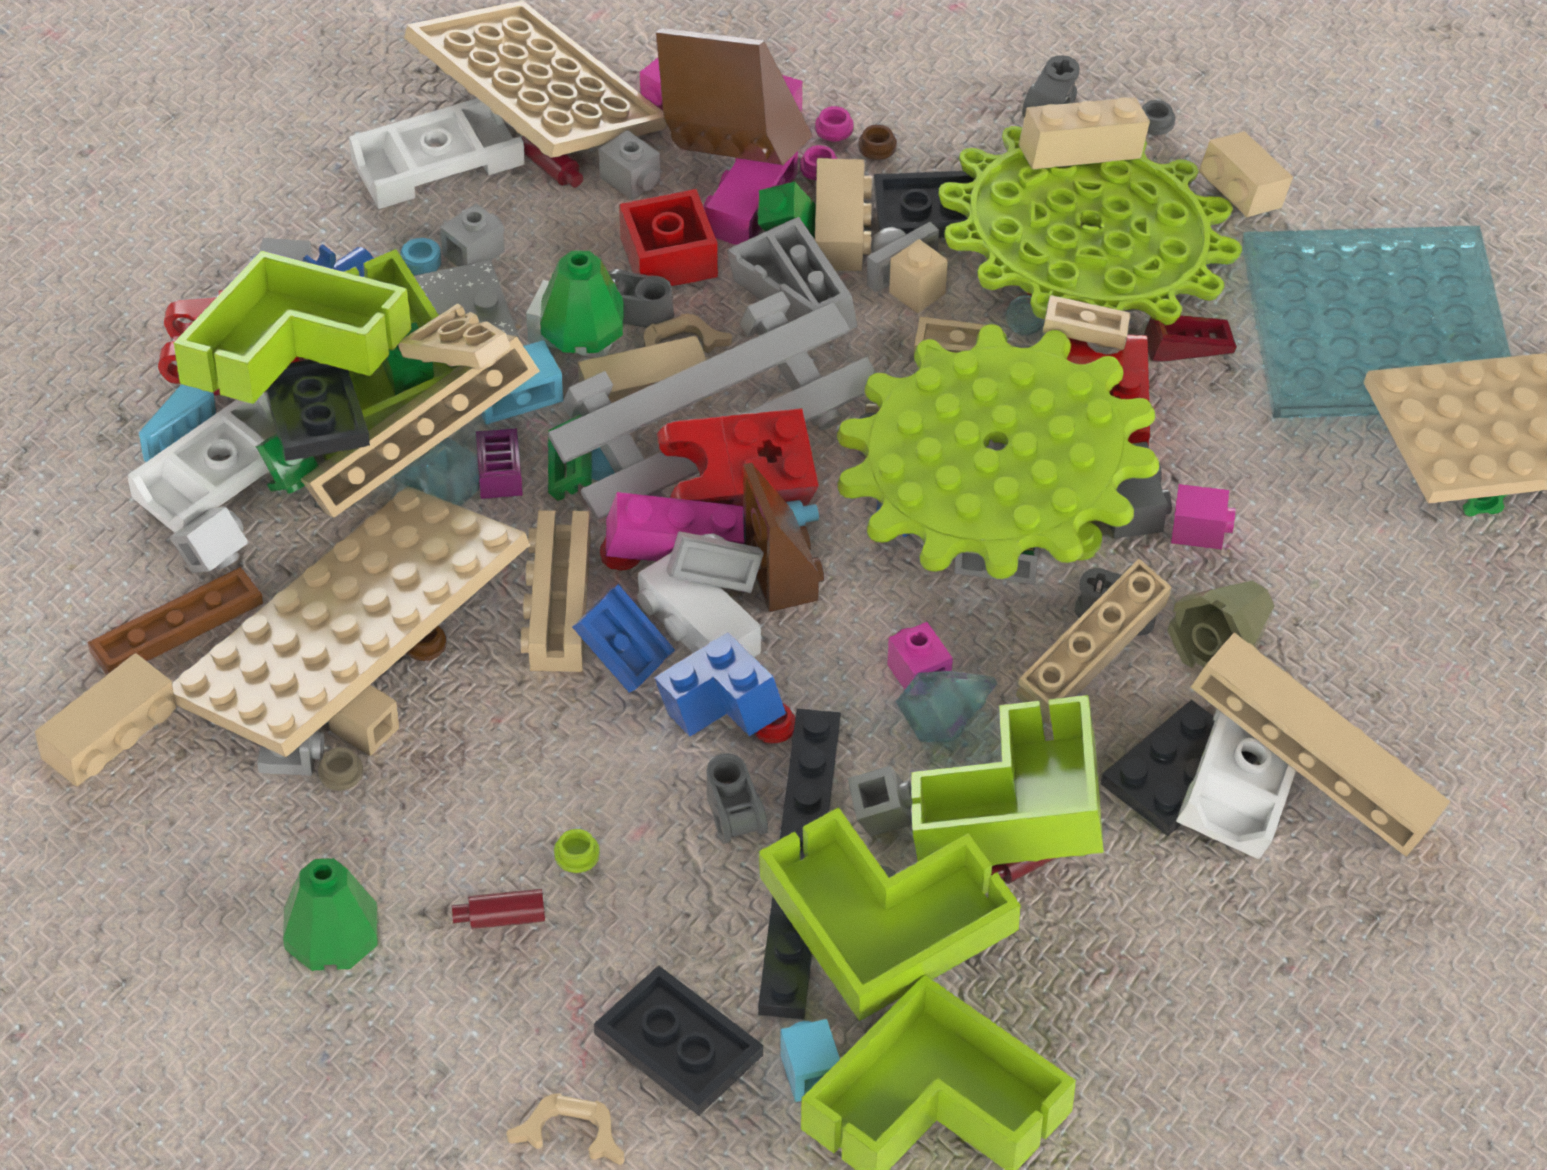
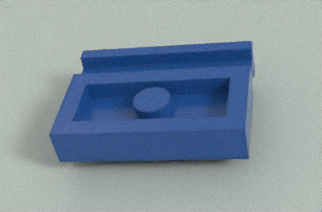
(623, 638)

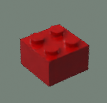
(669, 238)

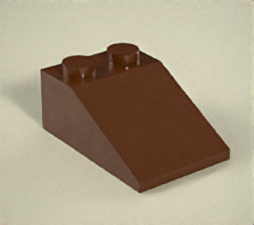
(787, 569)

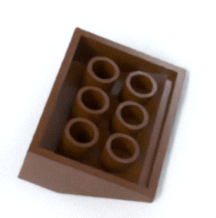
(727, 97)

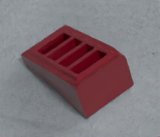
(1179, 339)

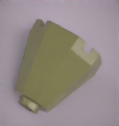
(1212, 616)

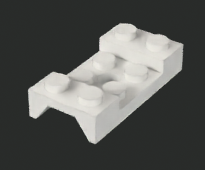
(399, 157)
(184, 478)
(1235, 798)

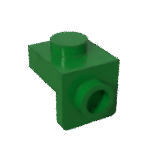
(285, 474)

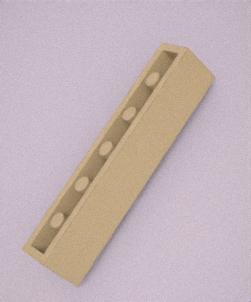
(417, 429)
(1320, 744)

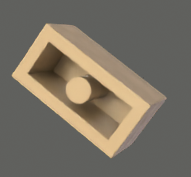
(1245, 174)

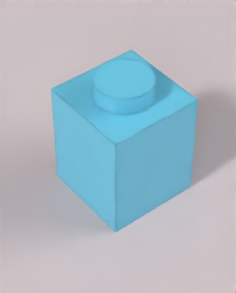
(807, 1054)

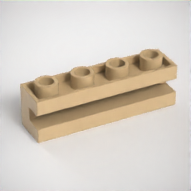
(558, 592)
(1095, 638)

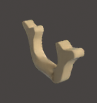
(687, 323)
(557, 1105)

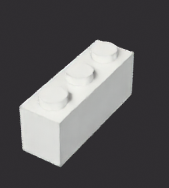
(695, 610)

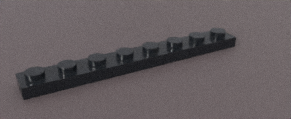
(806, 799)

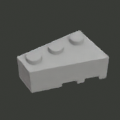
(791, 263)

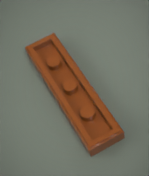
(177, 620)

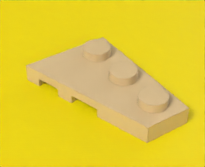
(456, 340)

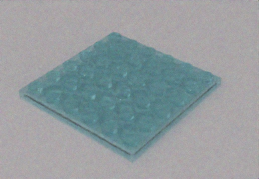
(1365, 303)

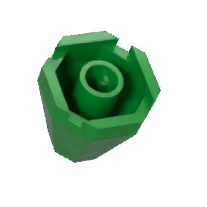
(581, 305)
(329, 917)

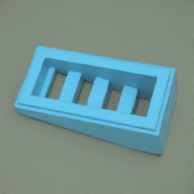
(176, 418)

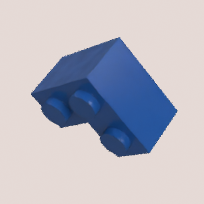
(720, 682)

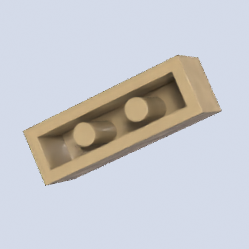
(1083, 132)
(842, 212)
(643, 366)
(106, 720)

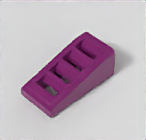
(499, 482)

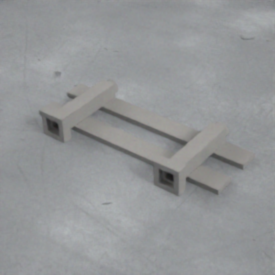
(778, 344)

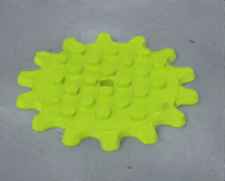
(1139, 255)
(1052, 477)

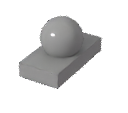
(889, 243)
(714, 561)

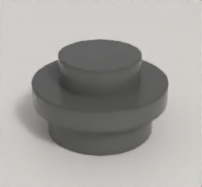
(1160, 117)

